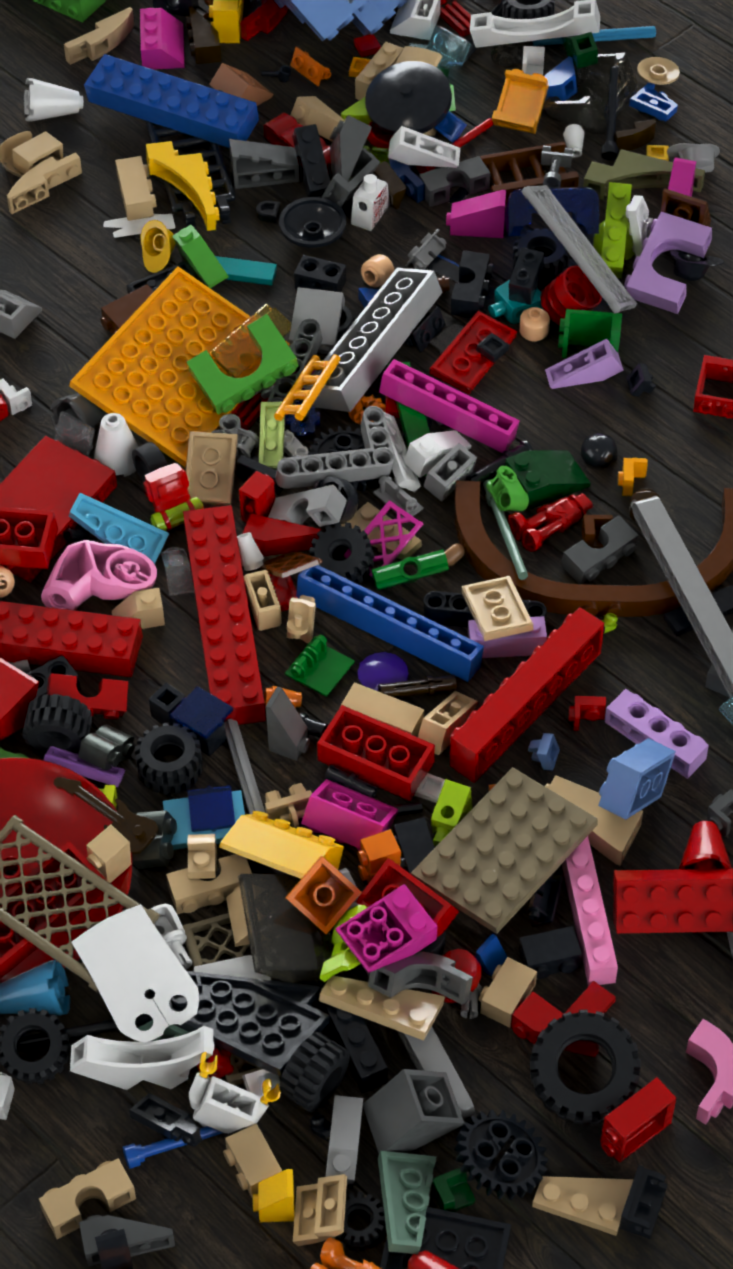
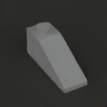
(344, 1137)

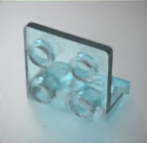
(449, 45)

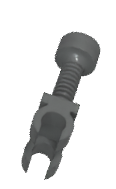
(555, 160)

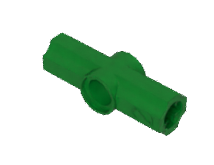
(394, 575)

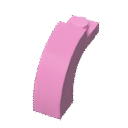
(716, 1052)

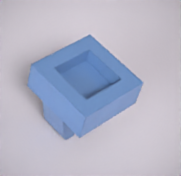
(545, 751)

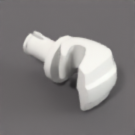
(172, 932)

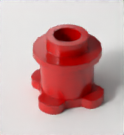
(223, 1065)

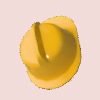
(156, 245)

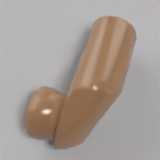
(454, 553)

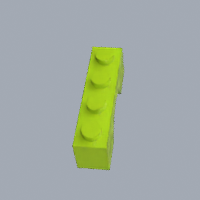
(616, 227)

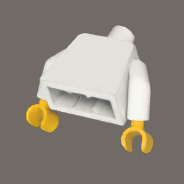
(224, 1104)

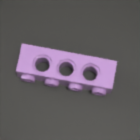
(622, 715)

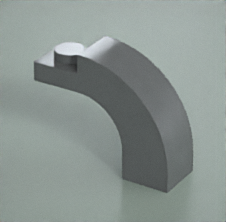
(423, 971)

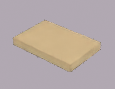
(211, 466)
(497, 608)

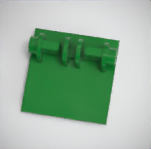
(319, 666)

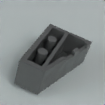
(262, 164)

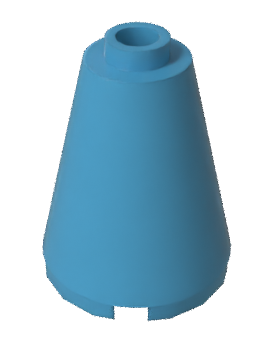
(36, 988)

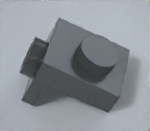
(720, 810)

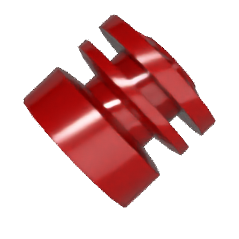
(569, 291)

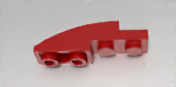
(262, 19)

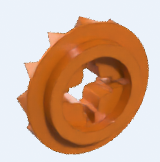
(357, 412)

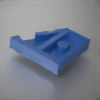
(653, 103)

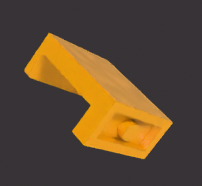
(521, 101)

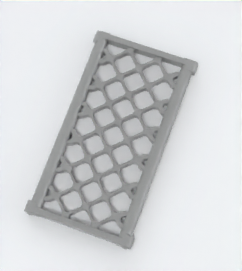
(579, 248)

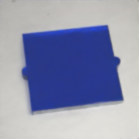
(201, 712)
(211, 808)

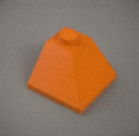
(323, 895)

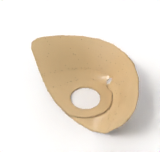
(6, 151)

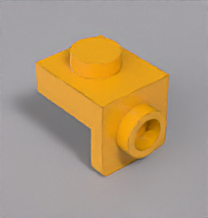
(631, 468)

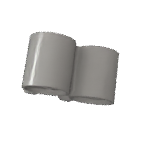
(231, 425)

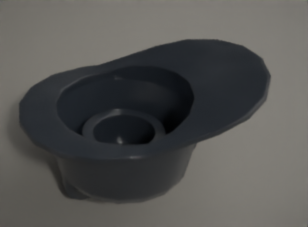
(692, 266)

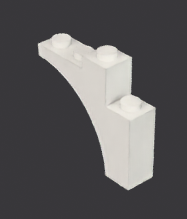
(128, 1063)

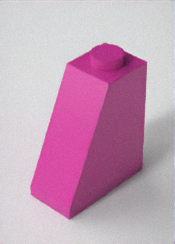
(478, 216)

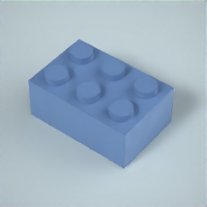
(636, 778)

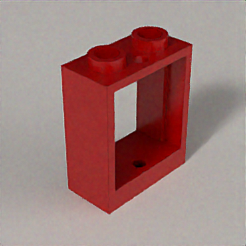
(714, 369)
(637, 1120)

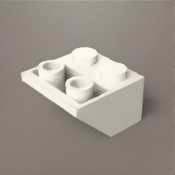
(416, 19)

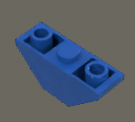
(562, 80)

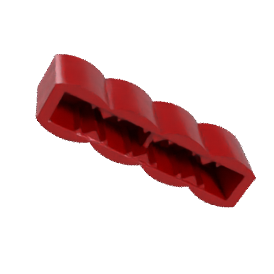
(280, 132)

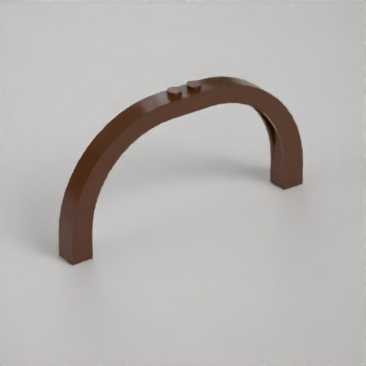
(595, 599)

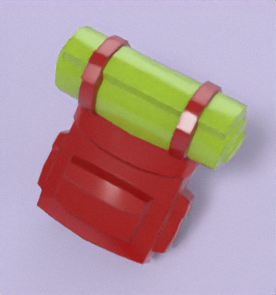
(170, 496)

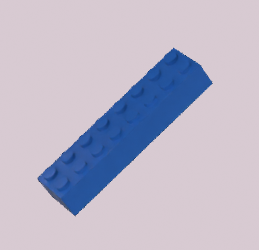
(171, 101)

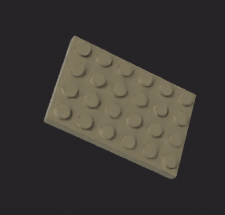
(504, 849)

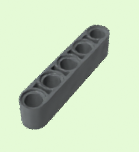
(301, 343)

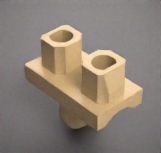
(301, 618)
(290, 807)

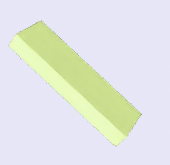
(271, 435)

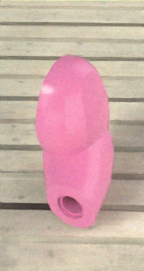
(97, 570)

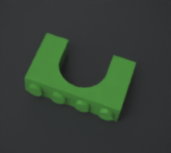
(225, 391)

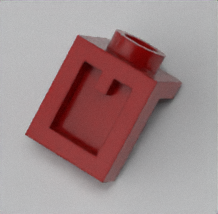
(587, 708)

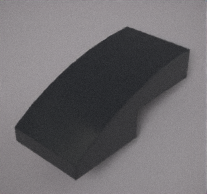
(114, 1250)

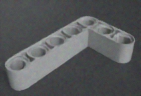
(344, 460)

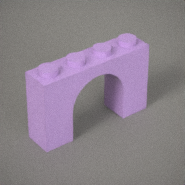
(666, 234)

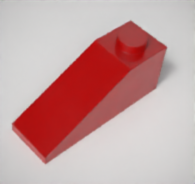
(279, 536)
(534, 1017)

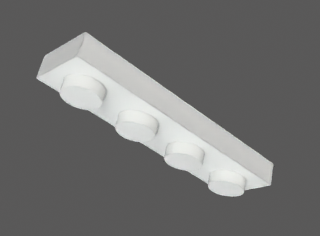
(403, 474)

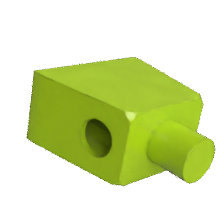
(450, 809)

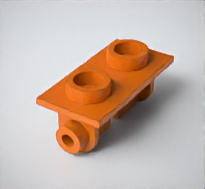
(309, 67)

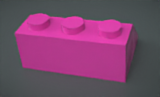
(161, 39)
(346, 814)

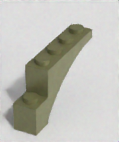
(634, 169)

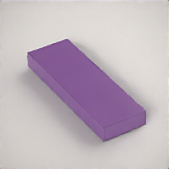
(71, 761)

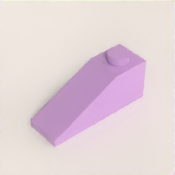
(587, 366)

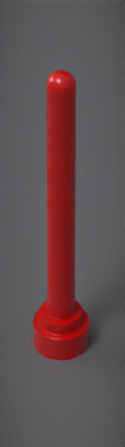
(462, 141)

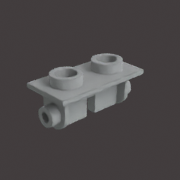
(430, 244)
(391, 491)

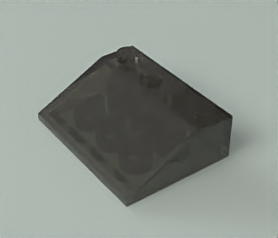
(279, 935)

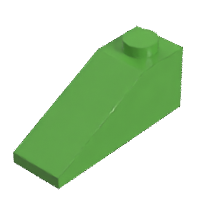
(199, 256)

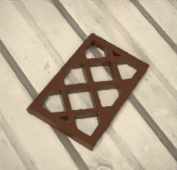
(289, 564)

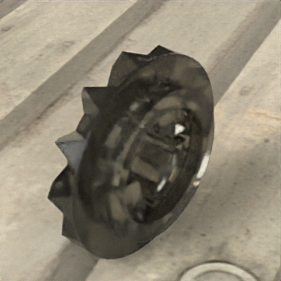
(502, 58)

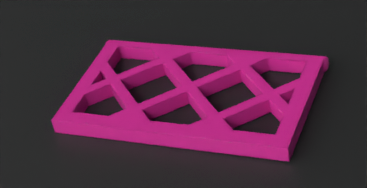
(404, 539)

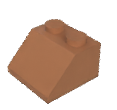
(240, 84)

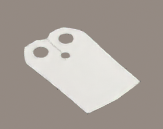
(126, 960)

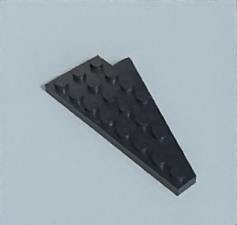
(254, 1016)

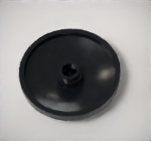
(408, 96)

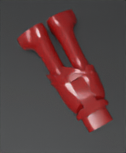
(556, 516)

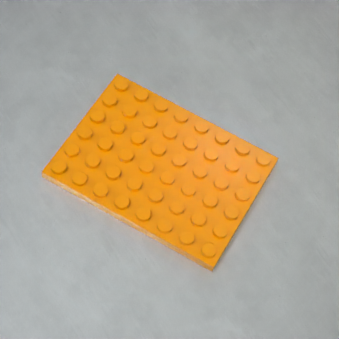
(145, 365)

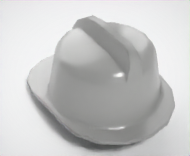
(702, 153)

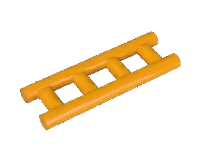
(308, 396)

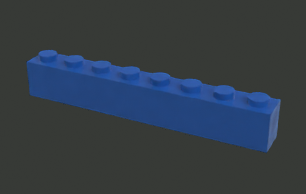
(391, 622)

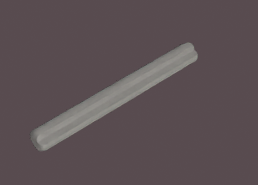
(243, 767)

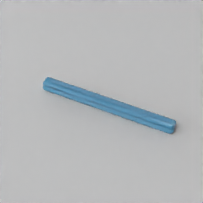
(610, 34)

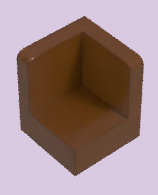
(591, 528)

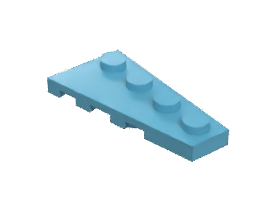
(118, 527)

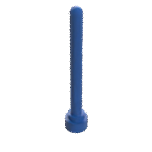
(136, 1154)

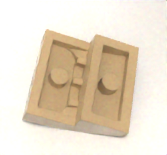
(320, 1210)

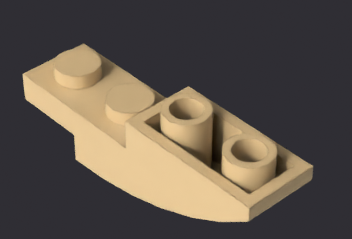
(103, 39)
(36, 182)

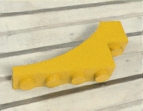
(188, 175)

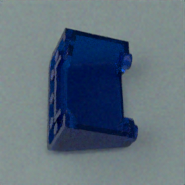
(580, 201)

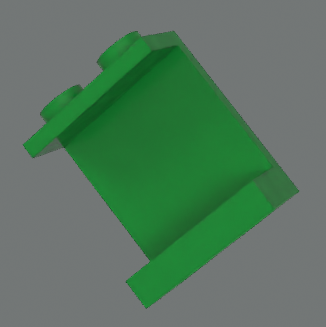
(589, 328)

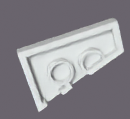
(639, 222)

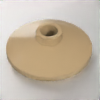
(658, 70)

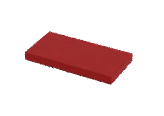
(460, 362)

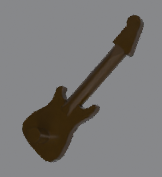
(135, 828)

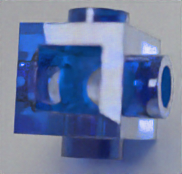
(304, 428)

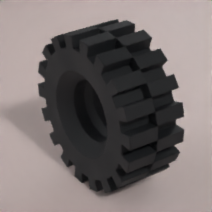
(344, 537)

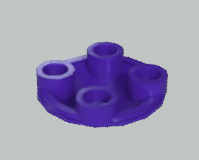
(382, 669)

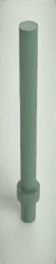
(507, 536)

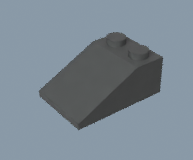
(347, 145)

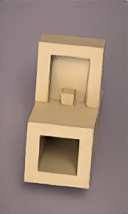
(202, 856)

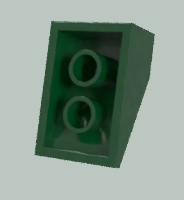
(547, 475)

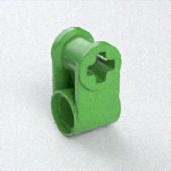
(507, 492)

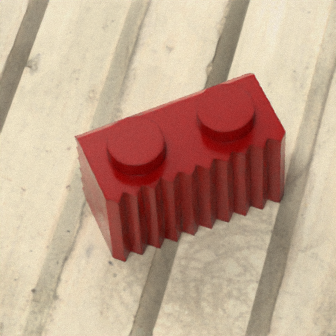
(257, 496)

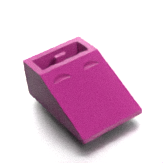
(388, 930)

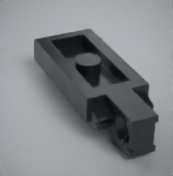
(166, 1119)

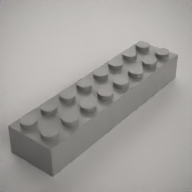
(377, 336)

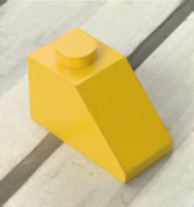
(276, 1198)

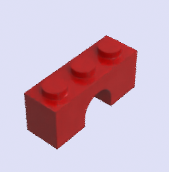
(110, 699)

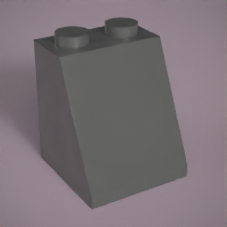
(412, 1111)

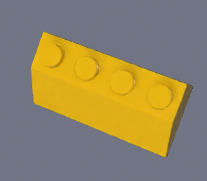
(279, 844)

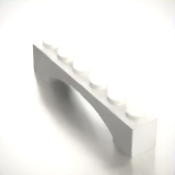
(495, 30)

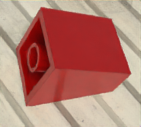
(16, 693)

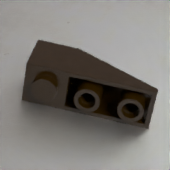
(204, 38)

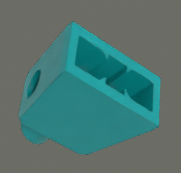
(511, 309)

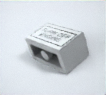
(451, 468)

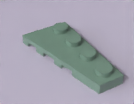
(405, 1197)

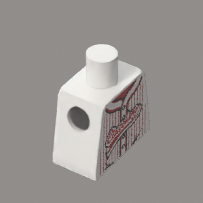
(369, 202)

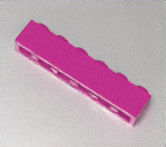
(449, 406)

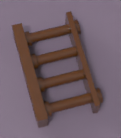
(522, 158)

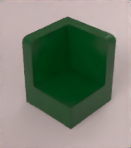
(452, 1191)

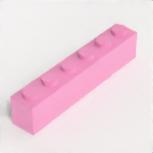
(590, 916)

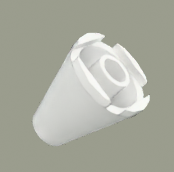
(49, 100)
(115, 444)

